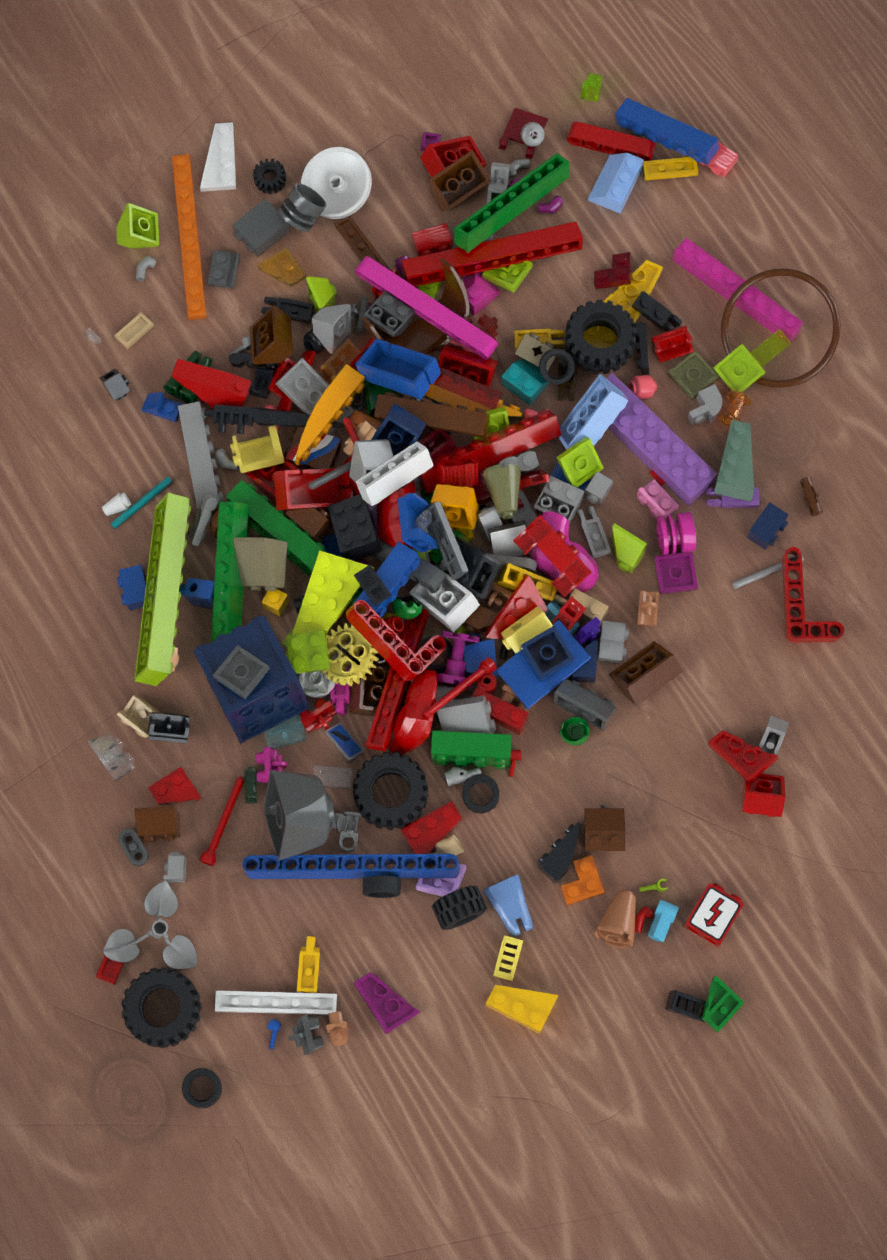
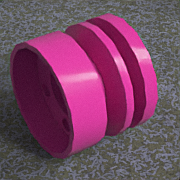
(672, 533)

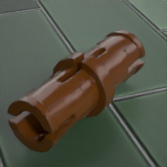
(811, 496)

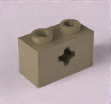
(525, 349)

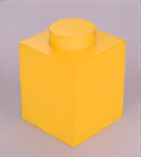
(275, 602)

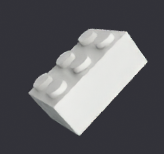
(448, 604)

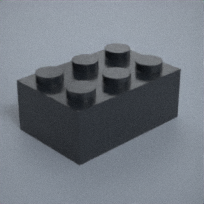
(354, 528)

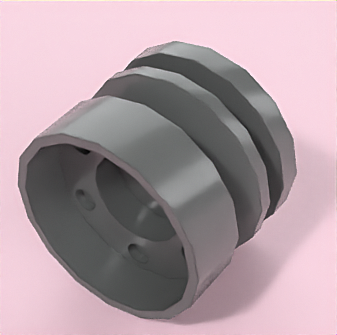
(302, 207)

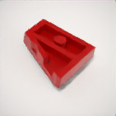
(533, 478)

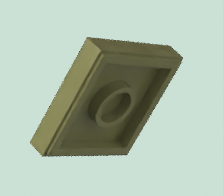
(693, 374)

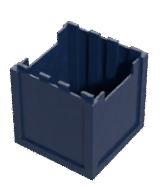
(274, 697)

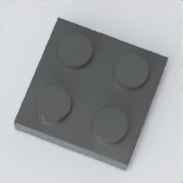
(241, 672)

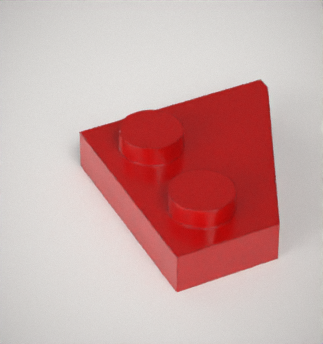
(174, 788)

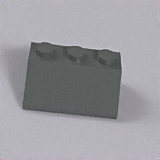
(584, 704)

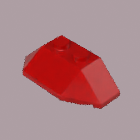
(388, 516)

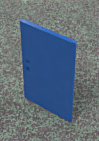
(523, 681)

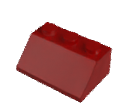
(468, 365)

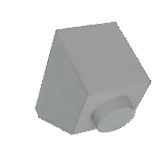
(773, 735)

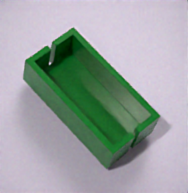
(471, 749)

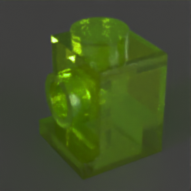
(592, 87)

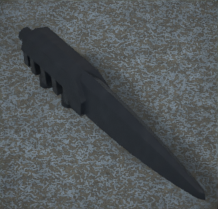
(261, 416)

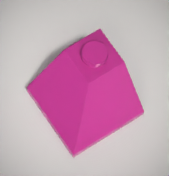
(479, 292)

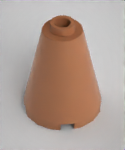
(618, 921)

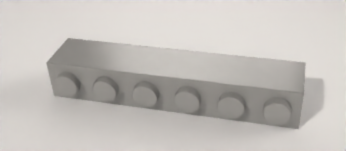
(199, 452)

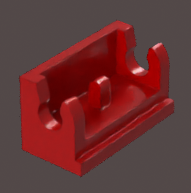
(672, 344)

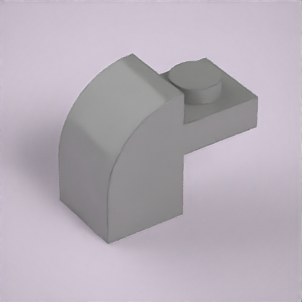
(499, 180)
(710, 406)

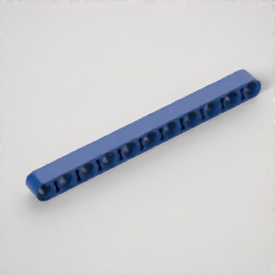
(358, 872)

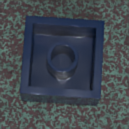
(399, 428)
(547, 653)

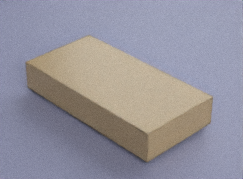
(134, 330)

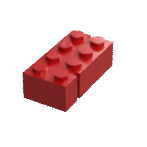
(294, 493)

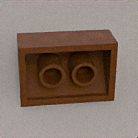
(458, 181)
(271, 337)
(646, 672)

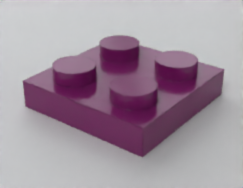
(675, 573)

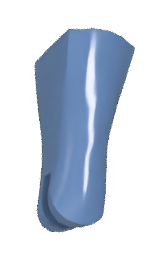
(510, 904)

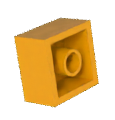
(459, 505)

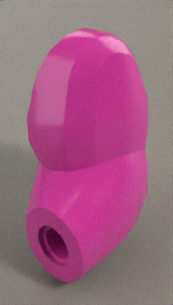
(546, 567)

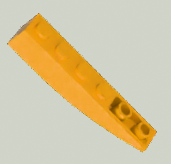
(453, 399)
(329, 408)

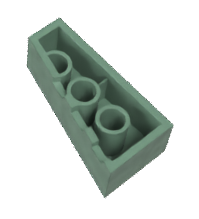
(736, 468)

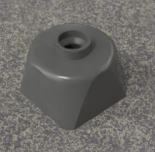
(297, 812)

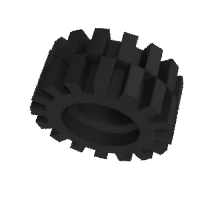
(271, 185)

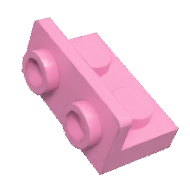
(656, 500)

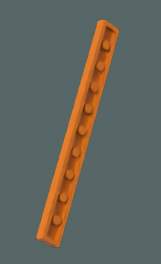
(189, 237)

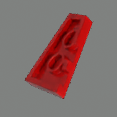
(742, 757)

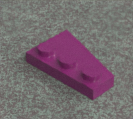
(385, 1005)

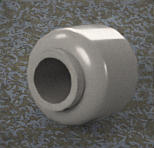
(529, 128)

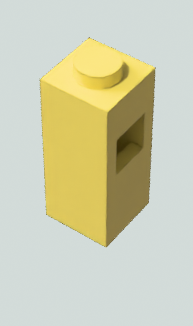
(525, 629)

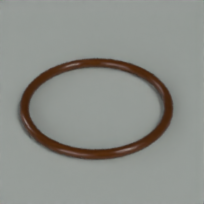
(812, 281)

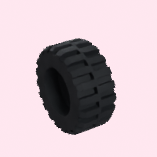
(600, 315)
(390, 765)
(137, 995)

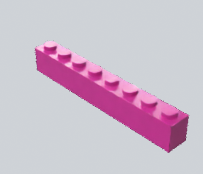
(725, 282)

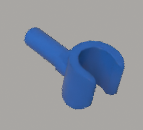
(274, 1026)

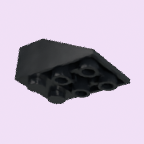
(482, 569)

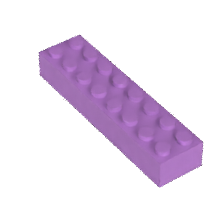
(661, 448)

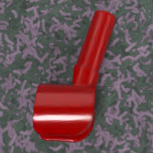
(515, 755)

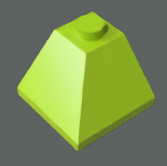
(138, 228)
(321, 292)
(627, 548)

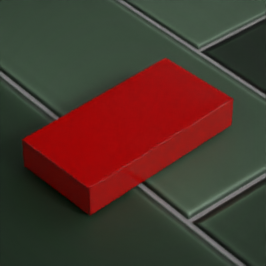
(109, 970)

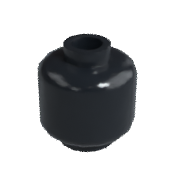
(311, 342)

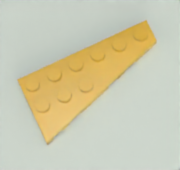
(641, 280)

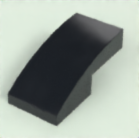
(372, 585)

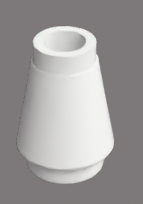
(117, 504)

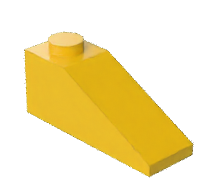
(512, 576)

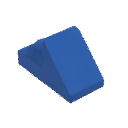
(160, 406)

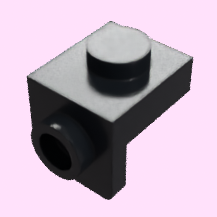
(261, 383)

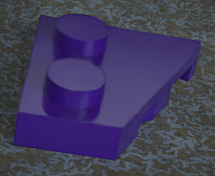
(588, 632)

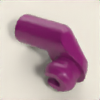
(552, 207)

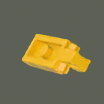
(308, 967)

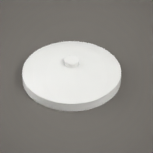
(340, 180)

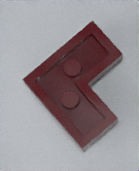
(616, 276)

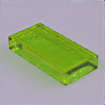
(771, 348)

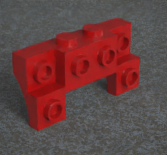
(558, 551)

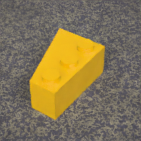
(522, 1005)

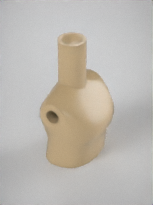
(449, 846)

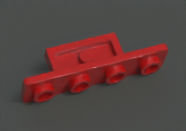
(285, 402)

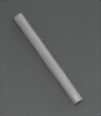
(760, 574)

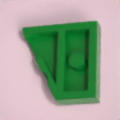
(720, 1004)

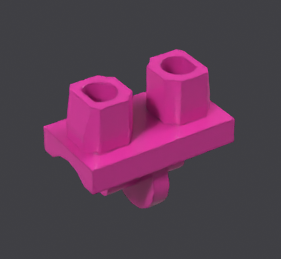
(272, 762)

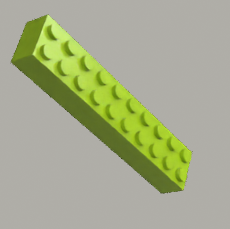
(162, 590)

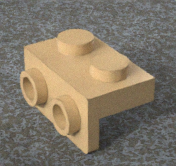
(137, 715)

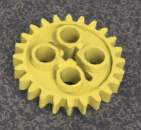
(339, 665)

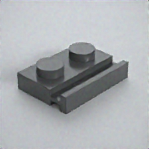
(223, 269)

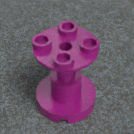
(455, 667)

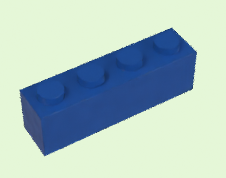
(394, 574)

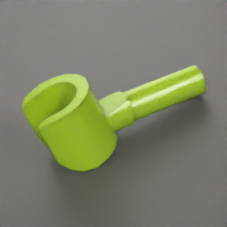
(654, 886)

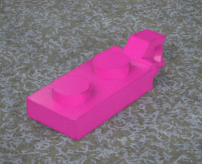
(341, 696)

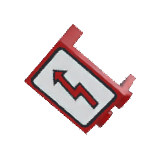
(714, 914)

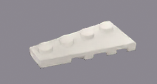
(220, 162)

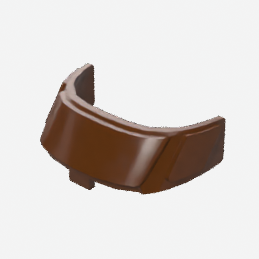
(422, 335)

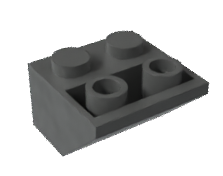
(390, 314)

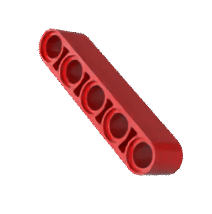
(609, 141)

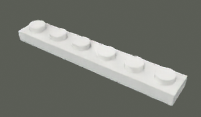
(275, 1002)

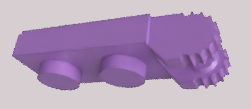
(729, 502)

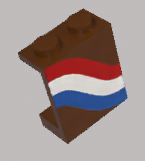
(321, 457)

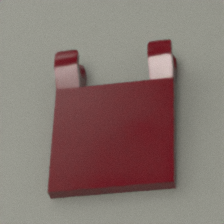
(514, 126)

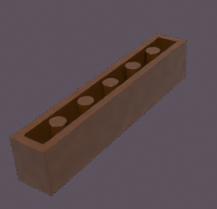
(438, 415)

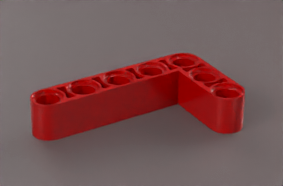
(798, 605)
(394, 645)

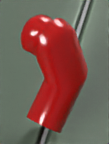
(640, 918)

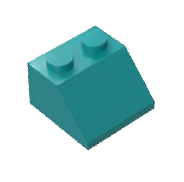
(524, 381)

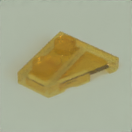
(283, 268)

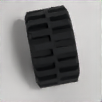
(459, 907)

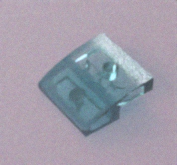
(286, 733)

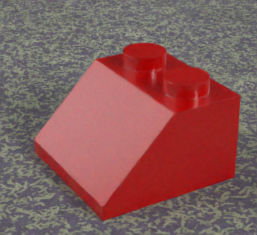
(764, 795)

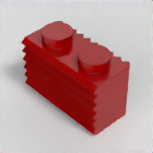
(432, 240)
(458, 472)

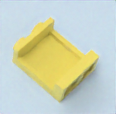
(258, 452)

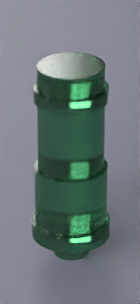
(251, 785)

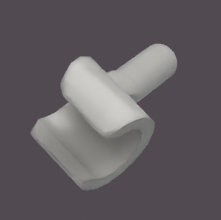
(246, 345)

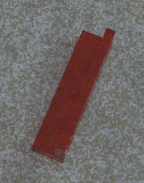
(468, 388)

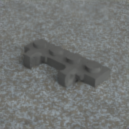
(447, 543)

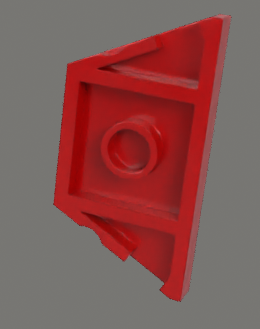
(520, 603)

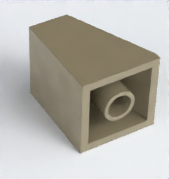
(261, 562)

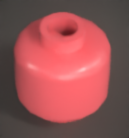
(642, 386)

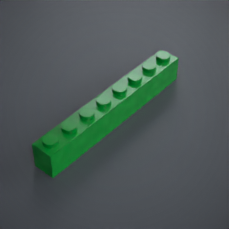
(511, 202)
(227, 584)

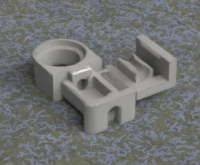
(349, 826)

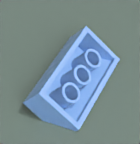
(593, 413)

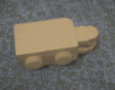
(593, 607)

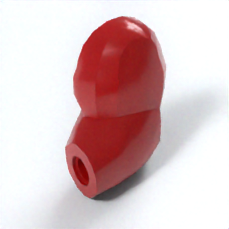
(410, 724)

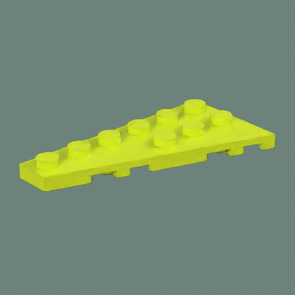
(327, 593)

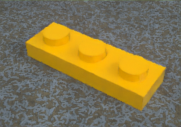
(669, 168)

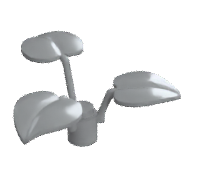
(179, 952)

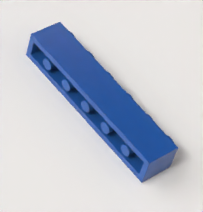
(667, 131)

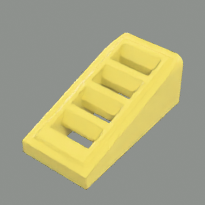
(513, 941)

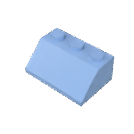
(616, 181)

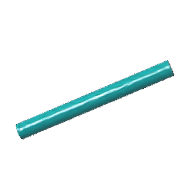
(140, 503)

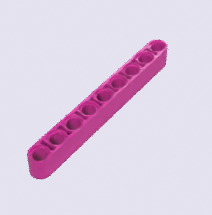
(427, 307)

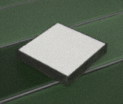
(502, 539)

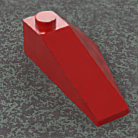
(211, 384)

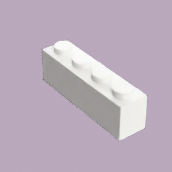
(394, 473)

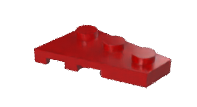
(432, 828)

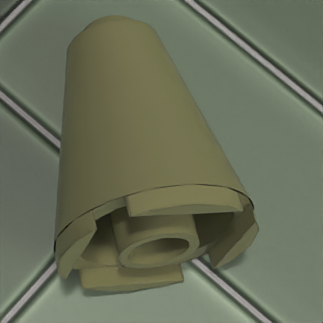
(503, 488)

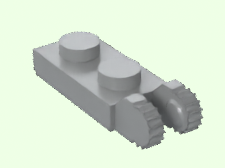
(202, 518)
(594, 533)

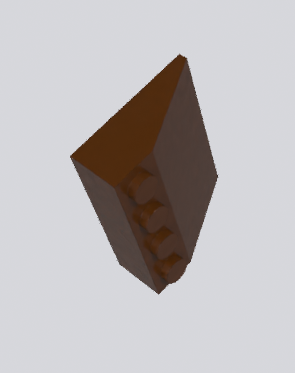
(367, 694)

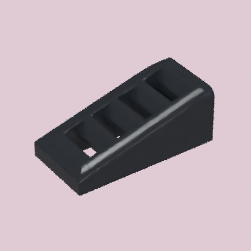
(671, 1002)

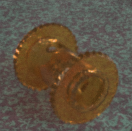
(735, 407)

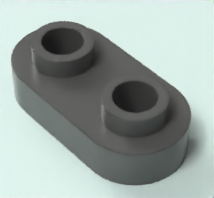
(133, 848)

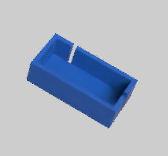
(398, 368)

